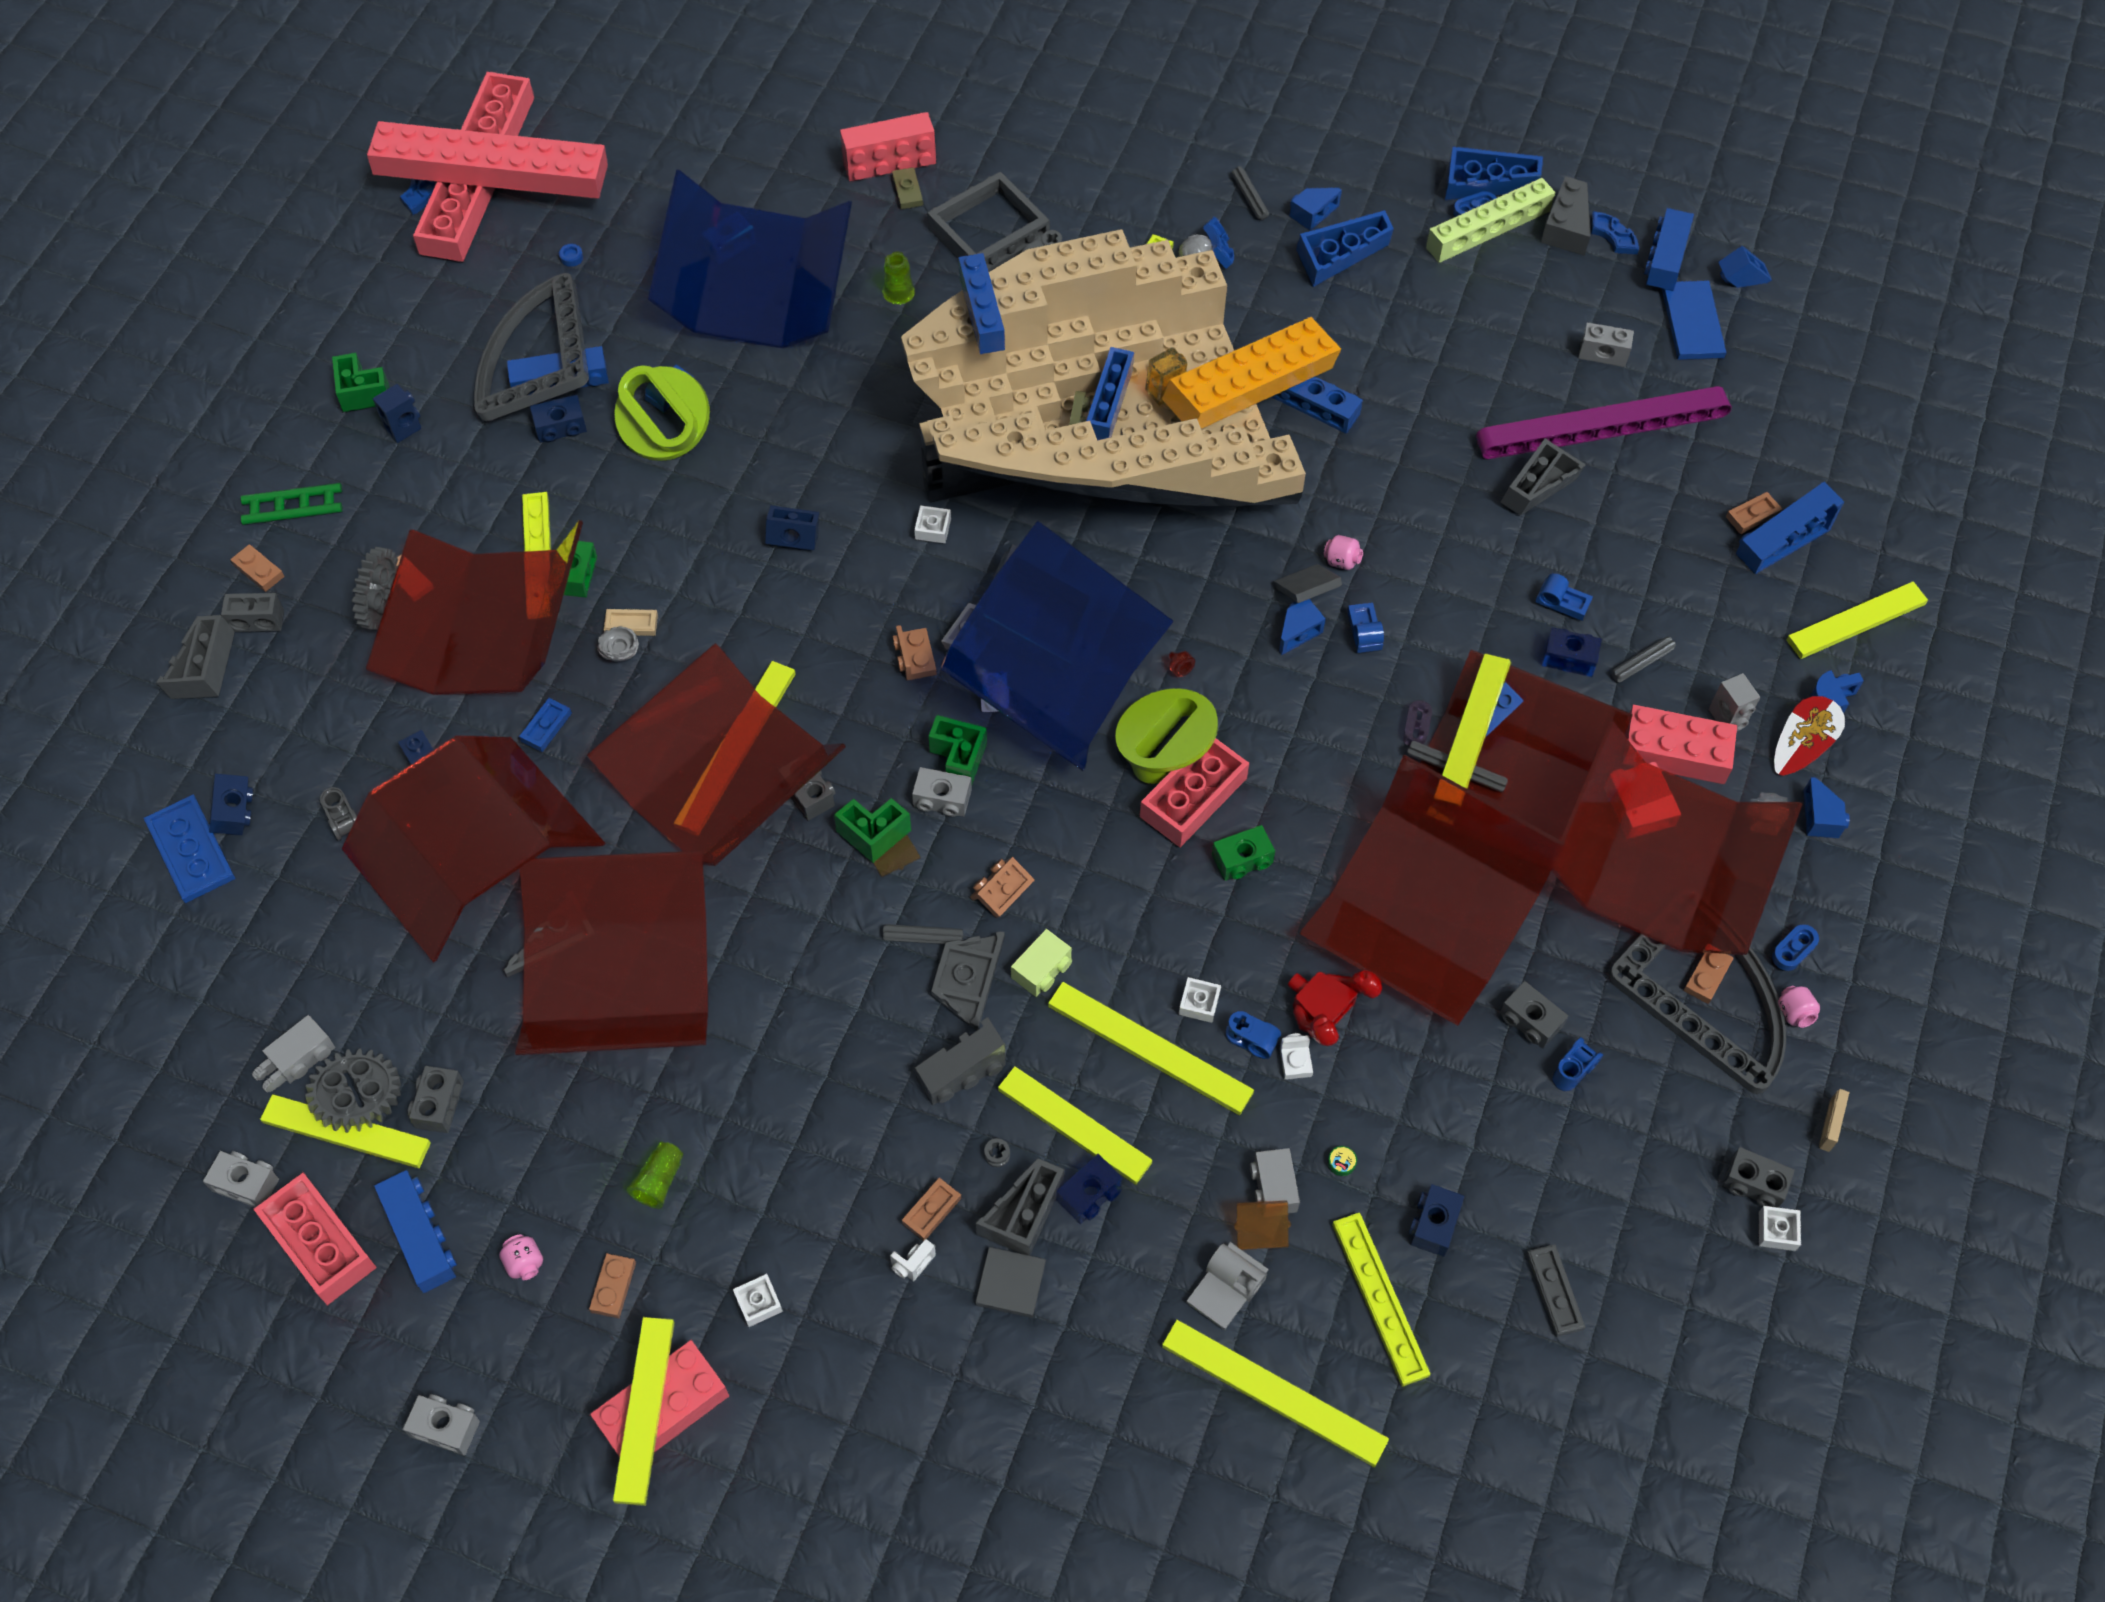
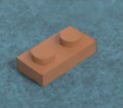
(1753, 512)
(257, 568)
(1708, 976)
(931, 1209)
(612, 1286)

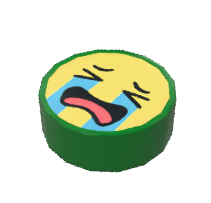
(1342, 1161)

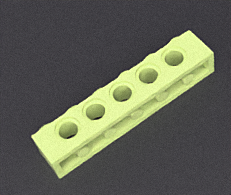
(1490, 220)

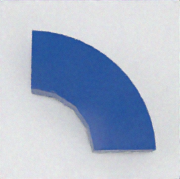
(418, 195)
(1619, 236)
(1219, 242)

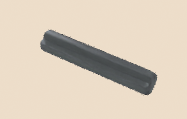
(1250, 193)
(1643, 659)
(921, 934)

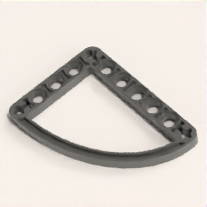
(494, 406)
(1704, 1030)

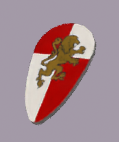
(1808, 734)

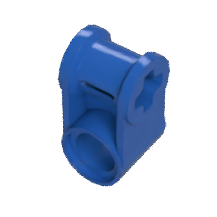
(1255, 1035)
(1579, 1062)

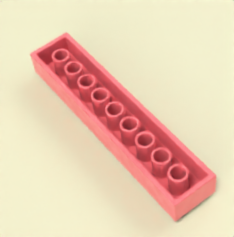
(488, 159)
(458, 208)

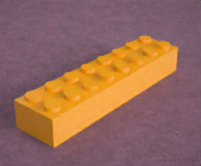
(1252, 373)

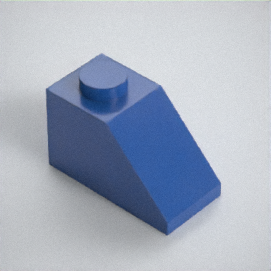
(1314, 205)
(1743, 269)
(1301, 624)
(1824, 811)

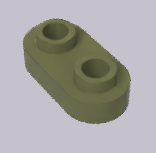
(1080, 405)

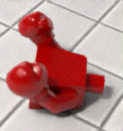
(1328, 999)

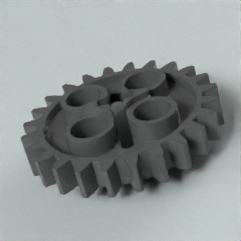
(374, 586)
(328, 1100)

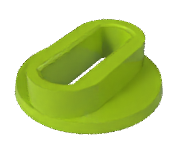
(683, 395)
(1152, 719)

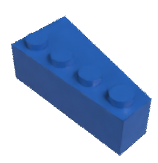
(1489, 171)
(1341, 245)
(1791, 528)

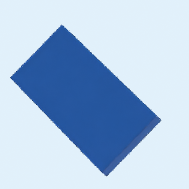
(1694, 321)
(189, 848)

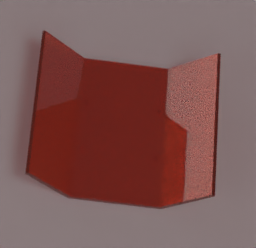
(470, 618)
(1539, 747)
(709, 758)
(457, 830)
(1671, 853)
(1435, 891)
(621, 953)

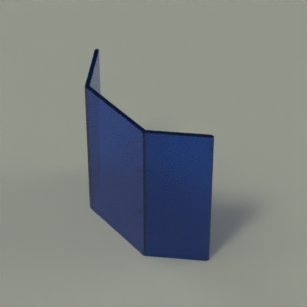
(747, 268)
(1054, 642)

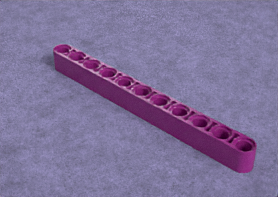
(1604, 422)

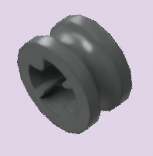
(993, 1161)

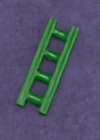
(281, 513)

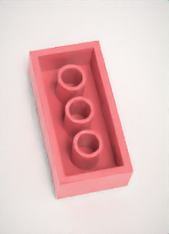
(888, 146)
(1683, 743)
(1194, 793)
(315, 1238)
(688, 1395)

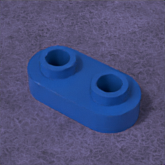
(1473, 201)
(1794, 949)

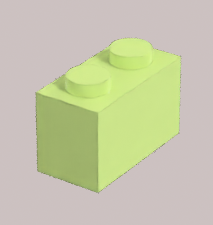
(1041, 963)

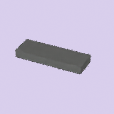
(1555, 1290)

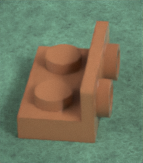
(915, 653)
(1002, 886)

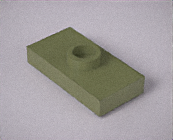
(907, 188)

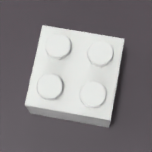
(932, 524)
(1200, 1000)
(1779, 1228)
(757, 1300)

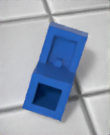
(1838, 688)

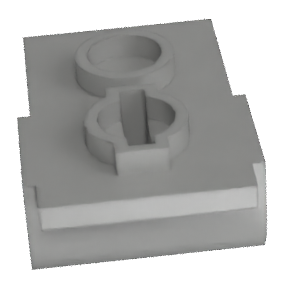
(1229, 1283)

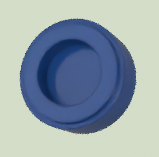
(571, 255)

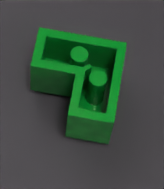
(357, 386)
(959, 742)
(873, 832)

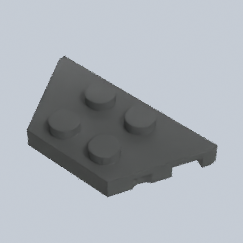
(967, 976)

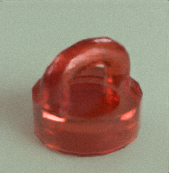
(1181, 663)

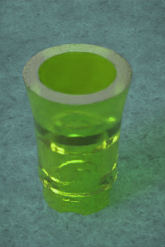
(897, 280)
(656, 1176)

